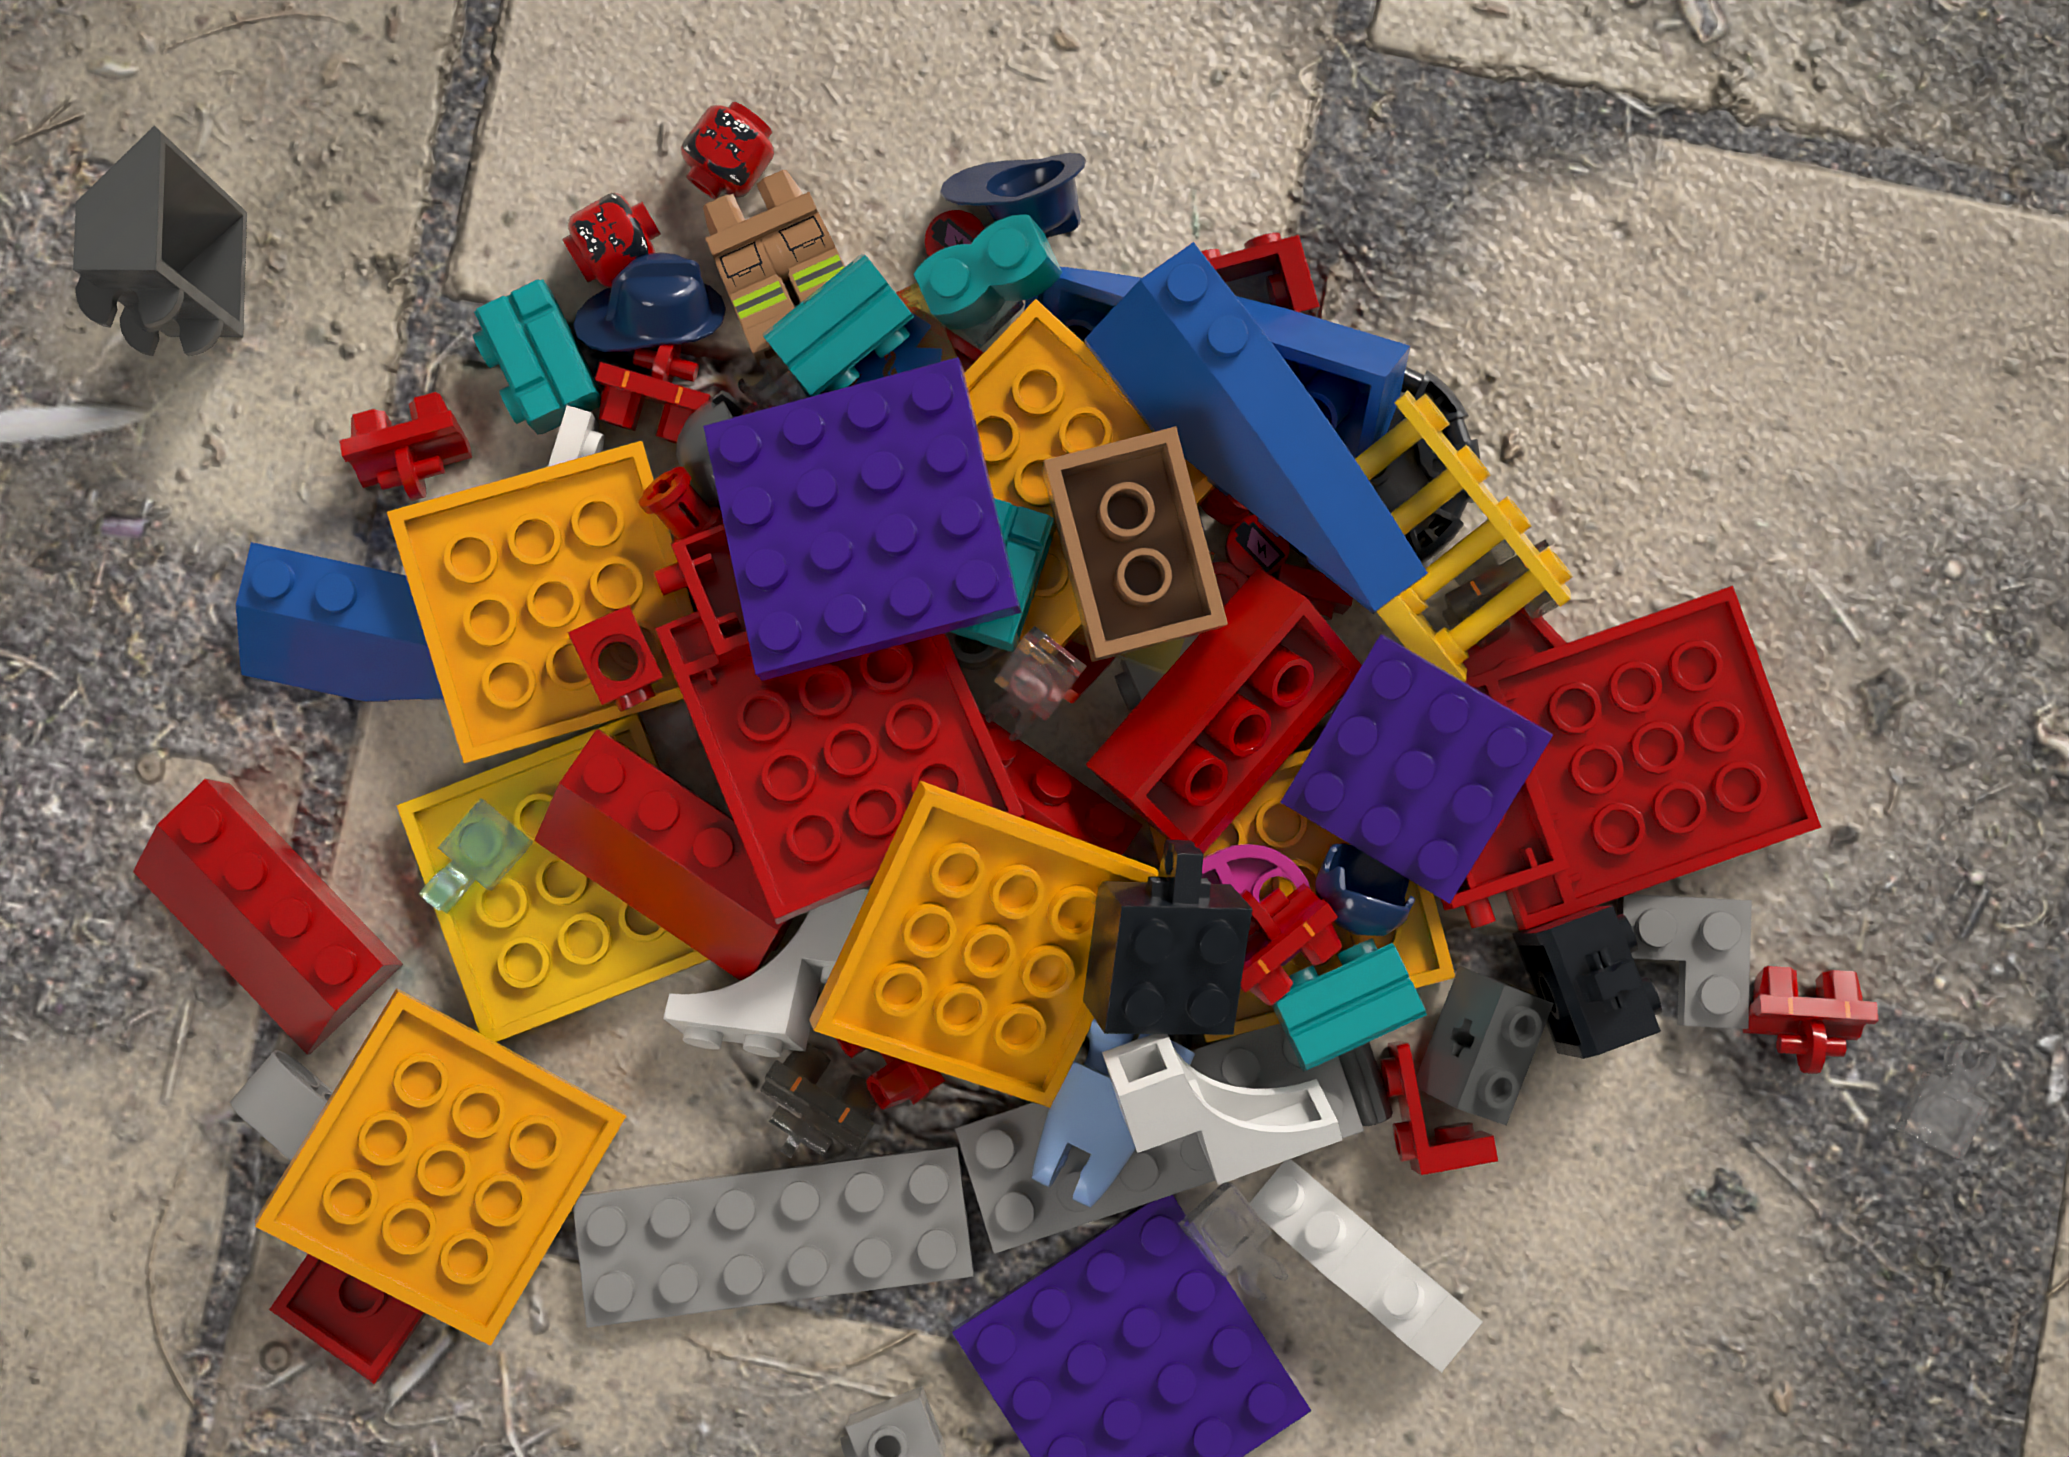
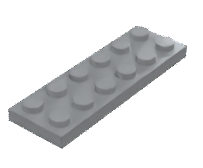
(1004, 1146)
(772, 1236)

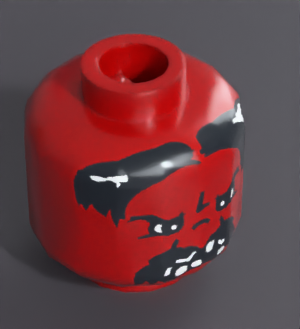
(727, 150)
(609, 237)

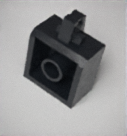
(1167, 951)
(1592, 979)

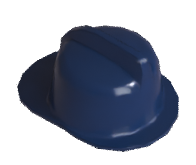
(1023, 187)
(649, 305)

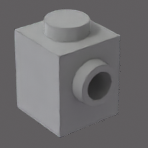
(895, 1429)

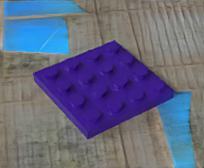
(860, 519)
(1131, 1351)

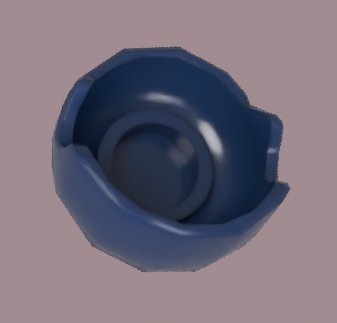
(1362, 891)

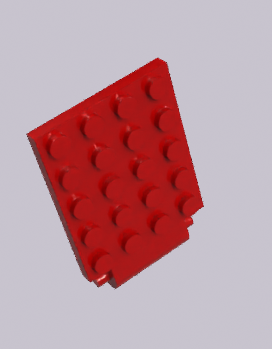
(823, 754)
(1653, 765)

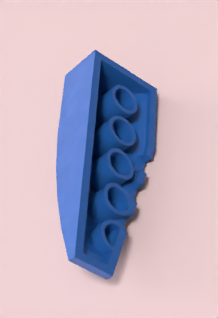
(1342, 368)
(1246, 421)
(332, 628)

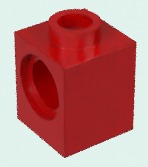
(611, 629)

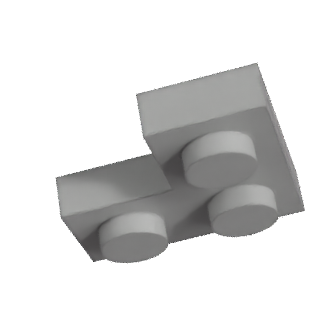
(1712, 950)

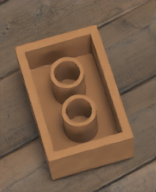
(1133, 544)

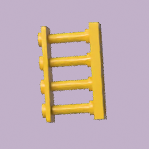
(1505, 521)

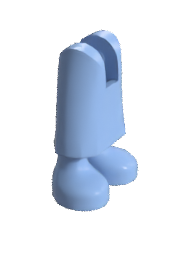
(1090, 1119)

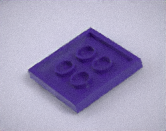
(1416, 768)

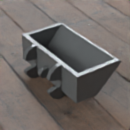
(163, 248)

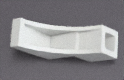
(776, 1002)
(1235, 1125)
(1365, 1265)

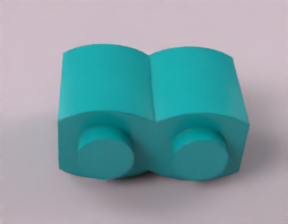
(975, 280)

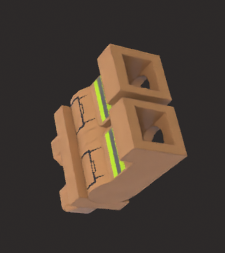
(768, 251)

